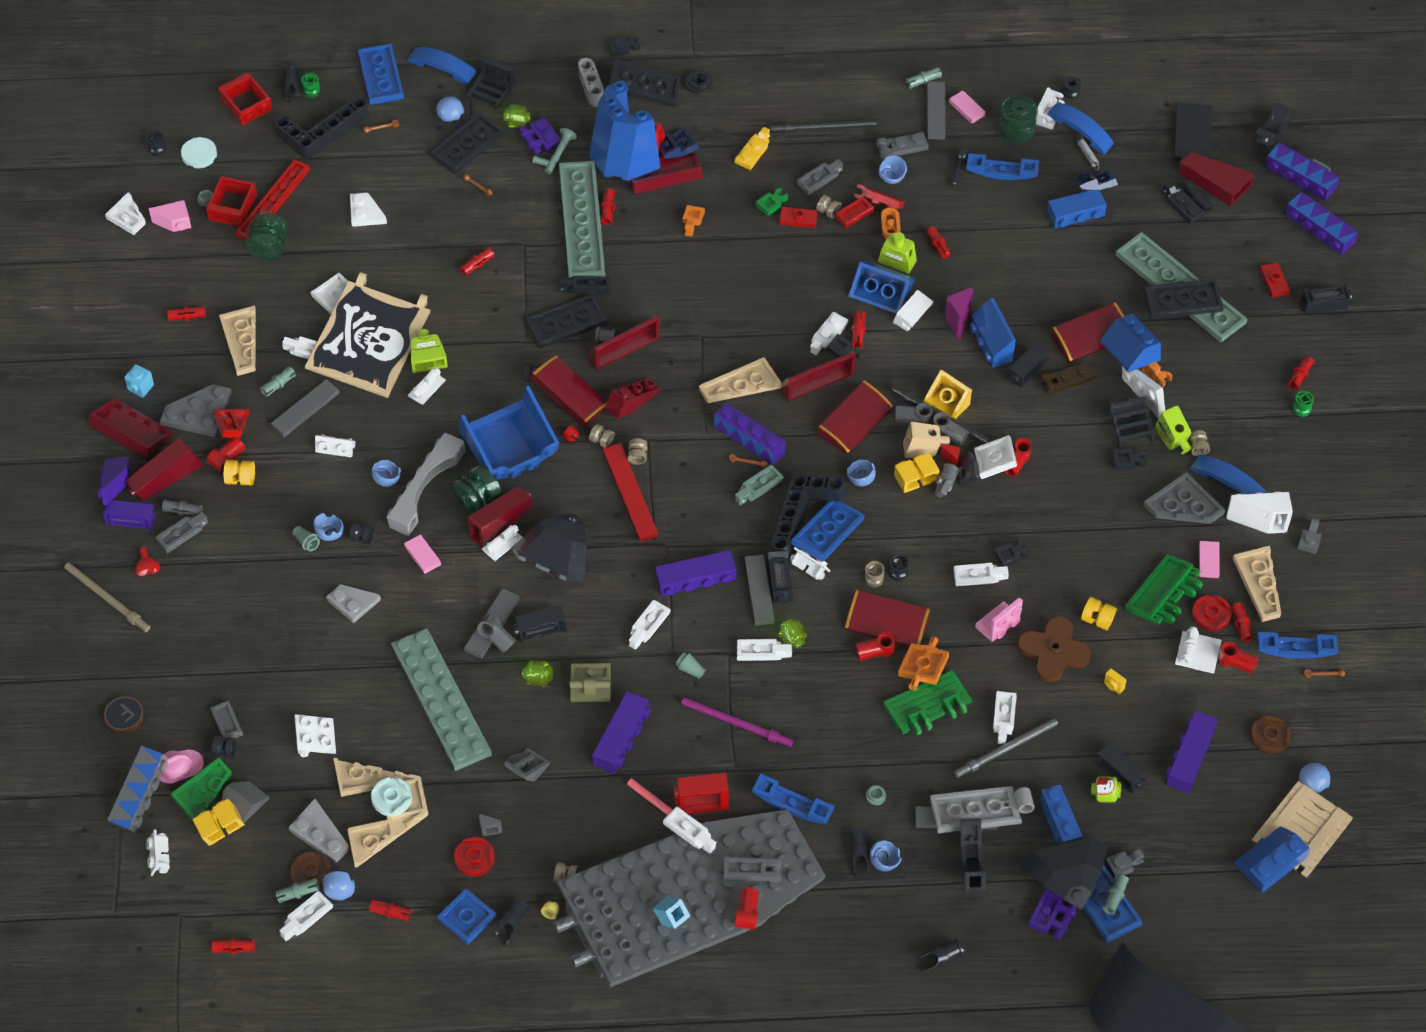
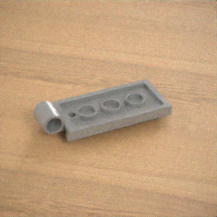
(992, 805)

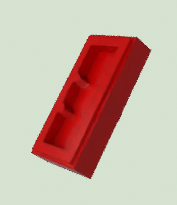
(854, 212)
(798, 217)
(1274, 280)

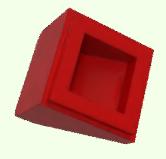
(950, 454)

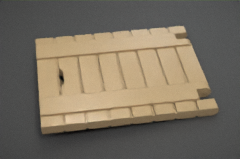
(1312, 819)

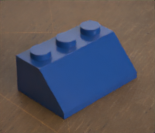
(881, 286)
(993, 334)
(1131, 343)
(1272, 858)

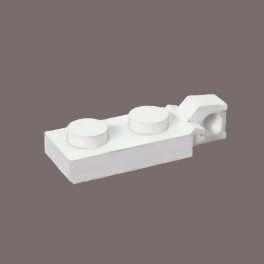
(831, 327)
(300, 346)
(979, 574)
(648, 623)
(762, 649)
(1004, 715)
(690, 830)
(305, 915)

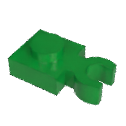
(770, 203)

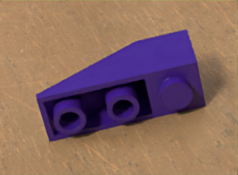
(113, 478)

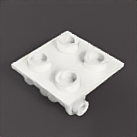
(1198, 651)
(314, 735)

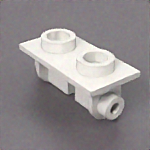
(427, 386)
(334, 445)
(502, 542)
(815, 567)
(156, 860)

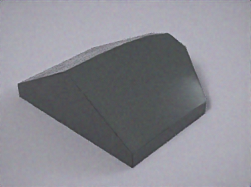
(527, 764)
(245, 797)

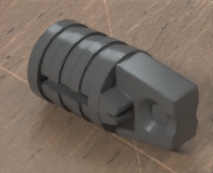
(946, 479)

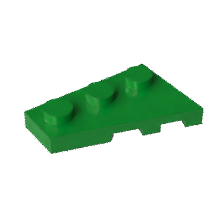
(202, 789)

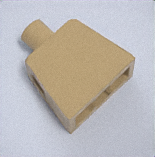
(923, 439)

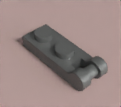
(902, 145)
(752, 869)

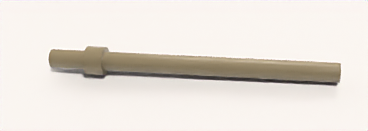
(133, 617)

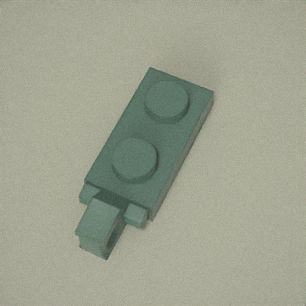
(759, 485)

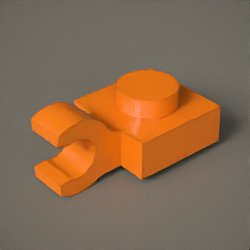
(692, 216)
(1154, 373)

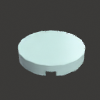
(199, 152)
(391, 796)

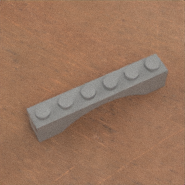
(446, 454)

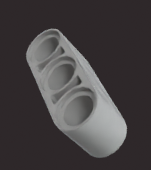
(590, 81)

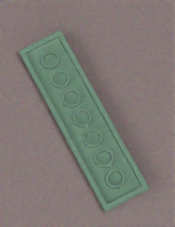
(582, 219)
(1160, 268)
(441, 699)

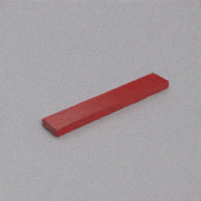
(277, 194)
(630, 492)

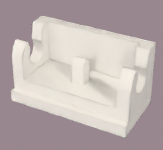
(1045, 106)
(912, 310)

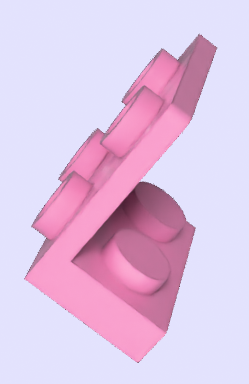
(1000, 620)

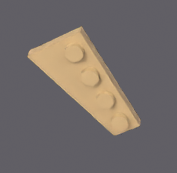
(240, 334)
(746, 380)
(1258, 576)

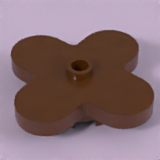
(1054, 649)

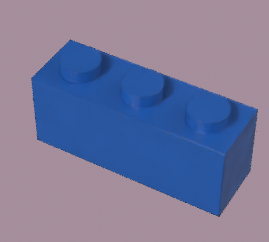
(1076, 208)
(1059, 815)

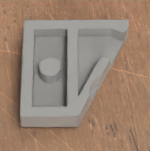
(352, 601)

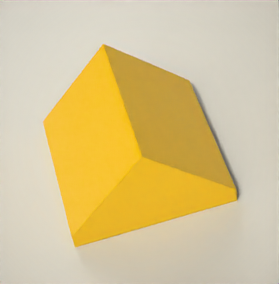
(948, 395)

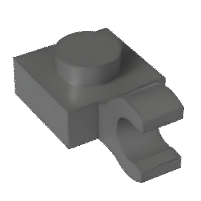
(1310, 539)
(1124, 864)

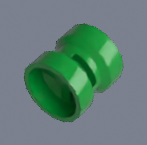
(310, 85)
(1303, 403)

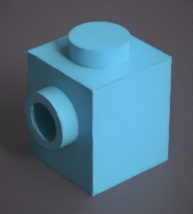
(139, 381)
(671, 912)

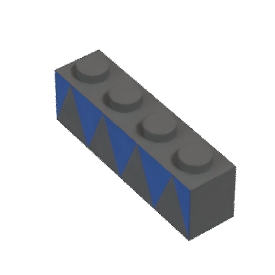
(138, 789)

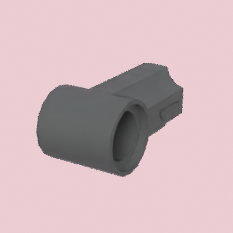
(921, 413)
(949, 428)
(497, 634)

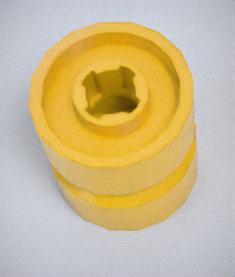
(239, 472)
(1104, 618)

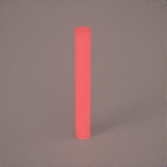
(649, 796)

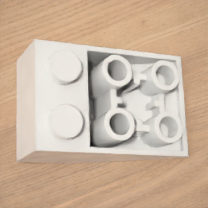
(1261, 511)

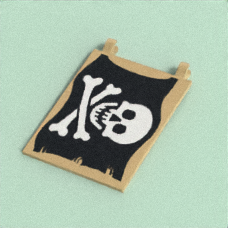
(368, 338)

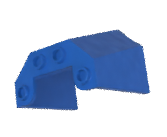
(623, 142)
(511, 437)

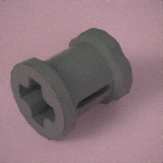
(603, 334)

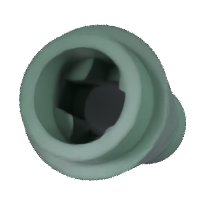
(307, 539)
(689, 664)

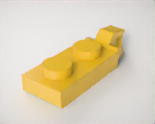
(753, 149)

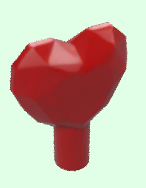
(146, 564)

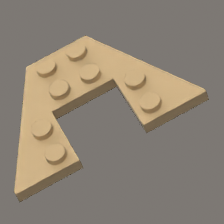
(372, 837)

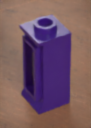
(129, 514)

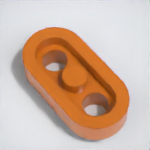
(890, 222)

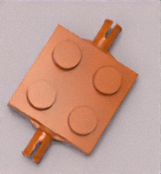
(923, 663)

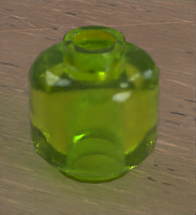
(516, 115)
(792, 633)
(537, 673)

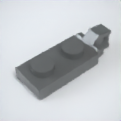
(820, 176)
(181, 532)

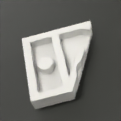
(365, 210)
(126, 215)

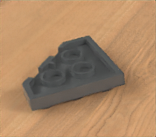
(196, 410)
(1184, 502)

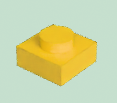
(1114, 681)

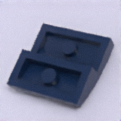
(677, 144)
(1090, 182)

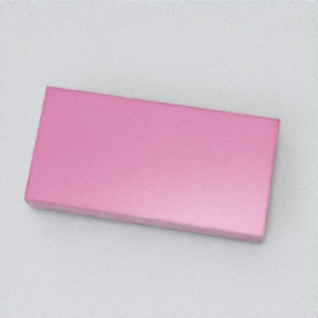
(967, 107)
(422, 554)
(1209, 559)

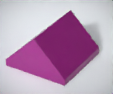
(958, 310)

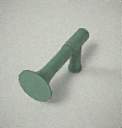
(567, 135)

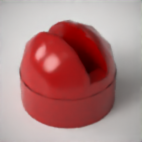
(569, 433)

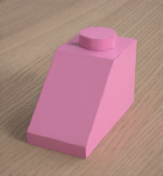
(171, 216)

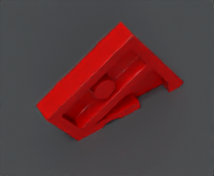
(231, 421)

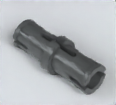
(181, 508)

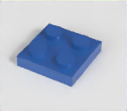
(466, 916)

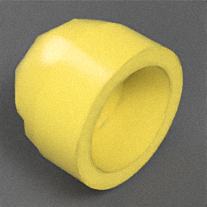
(550, 910)

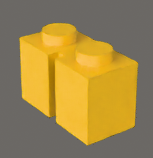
(921, 468)
(209, 826)

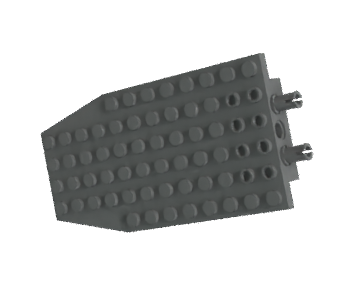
(616, 899)

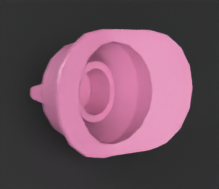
(181, 765)

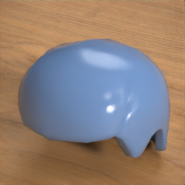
(449, 109)
(892, 169)
(385, 473)
(861, 473)
(328, 527)
(1315, 776)
(885, 856)
(338, 885)

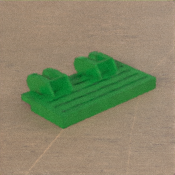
(1165, 584)
(927, 703)

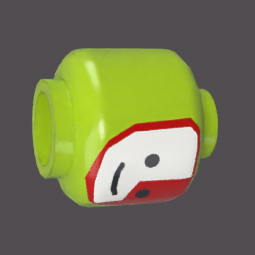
(1106, 789)

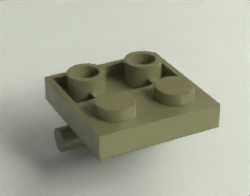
(590, 682)

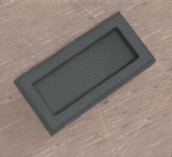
(226, 720)

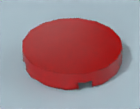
(1211, 613)
(474, 856)

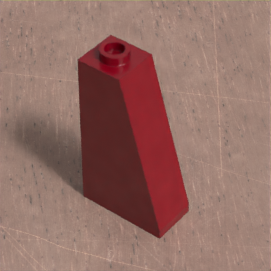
(1215, 177)
(163, 470)
(498, 515)

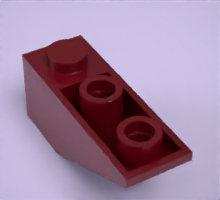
(630, 397)

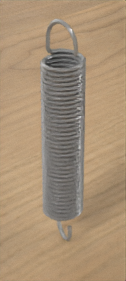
(1087, 152)

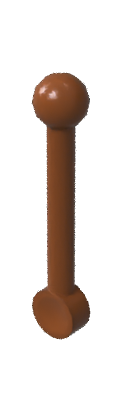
(395, 123)
(466, 177)
(732, 458)
(1308, 673)

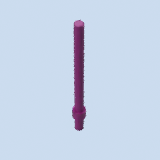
(773, 736)

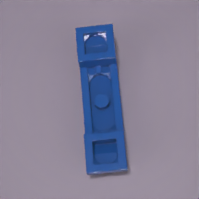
(441, 60)
(1083, 124)
(1002, 170)
(1226, 474)
(1297, 647)
(798, 805)

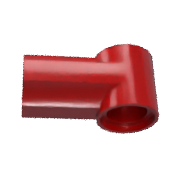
(227, 452)
(1021, 456)
(874, 647)
(1236, 658)
(746, 913)

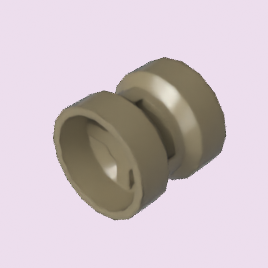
(828, 206)
(602, 436)
(1198, 442)
(637, 453)
(874, 574)
(563, 871)

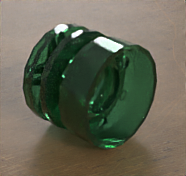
(1018, 119)
(267, 236)
(476, 489)

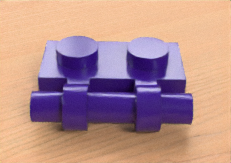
(543, 132)
(1046, 912)

